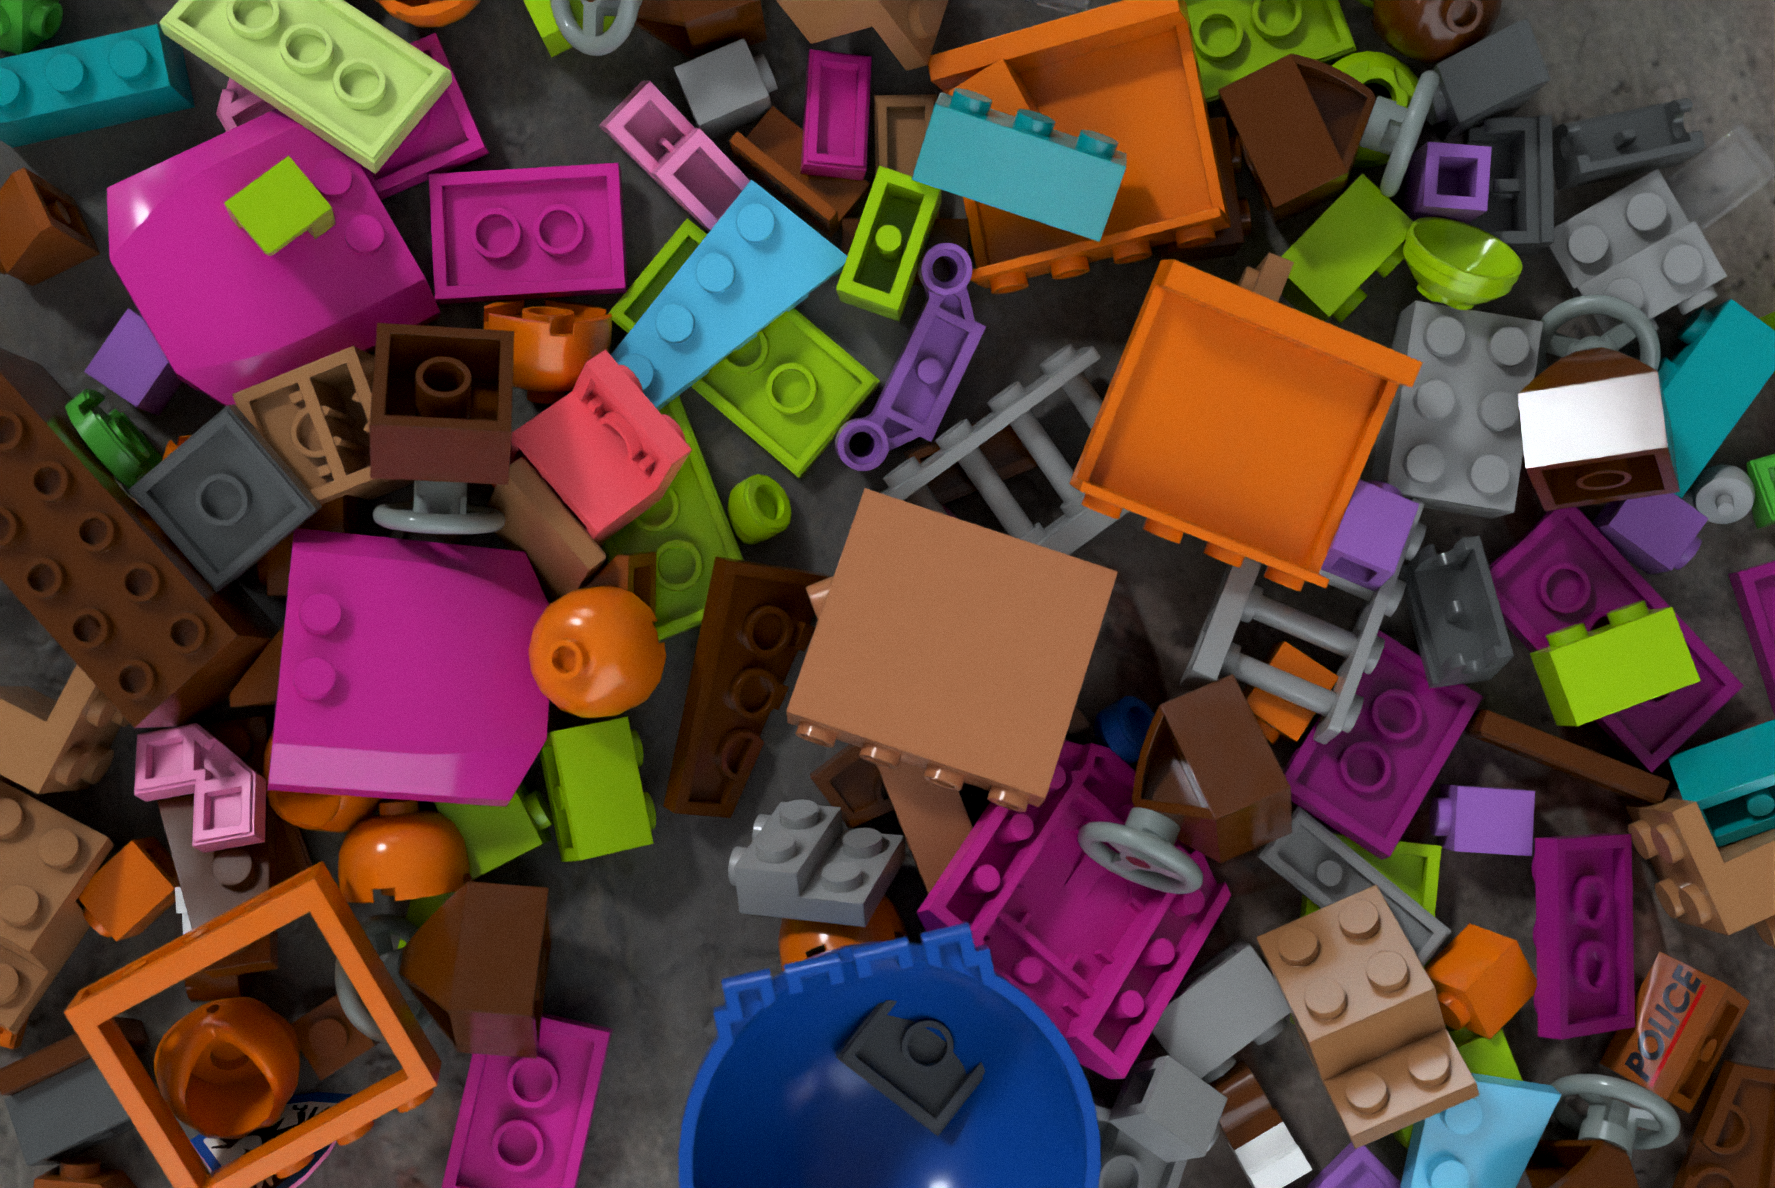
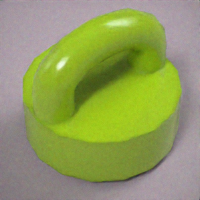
(758, 509)

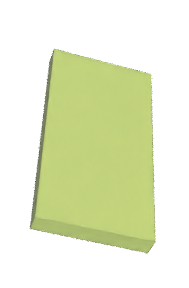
(317, 66)

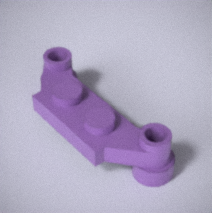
(926, 367)

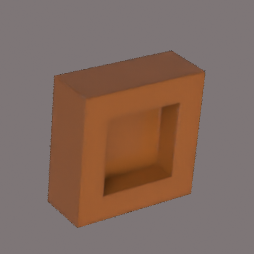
(330, 1038)

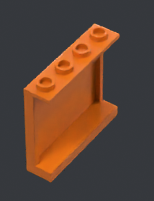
(1119, 74)
(1238, 424)

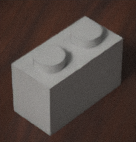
(1221, 1011)

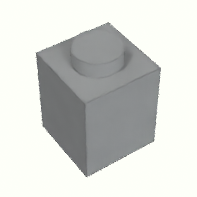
(726, 88)
(1168, 1110)

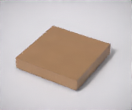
(547, 531)

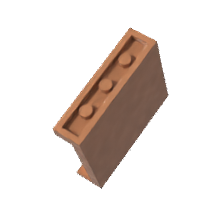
(951, 650)

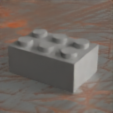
(1459, 425)

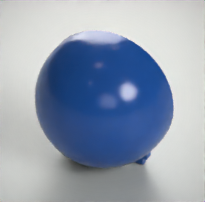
(789, 1114)

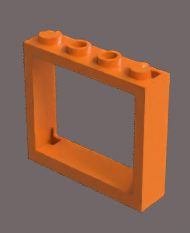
(308, 891)

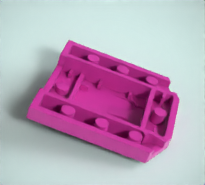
(223, 304)
(407, 671)
(1064, 928)

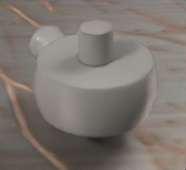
(1722, 494)

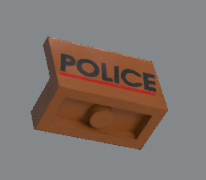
(774, 157)
(1677, 1032)

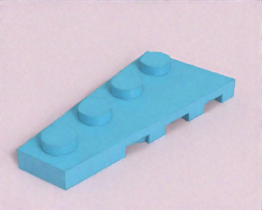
(727, 291)
(1482, 1139)

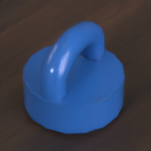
(1124, 727)

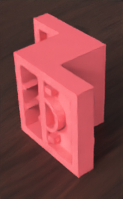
(603, 448)

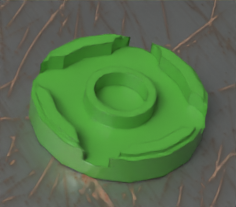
(112, 438)

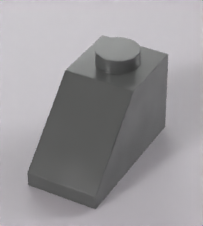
(1487, 80)

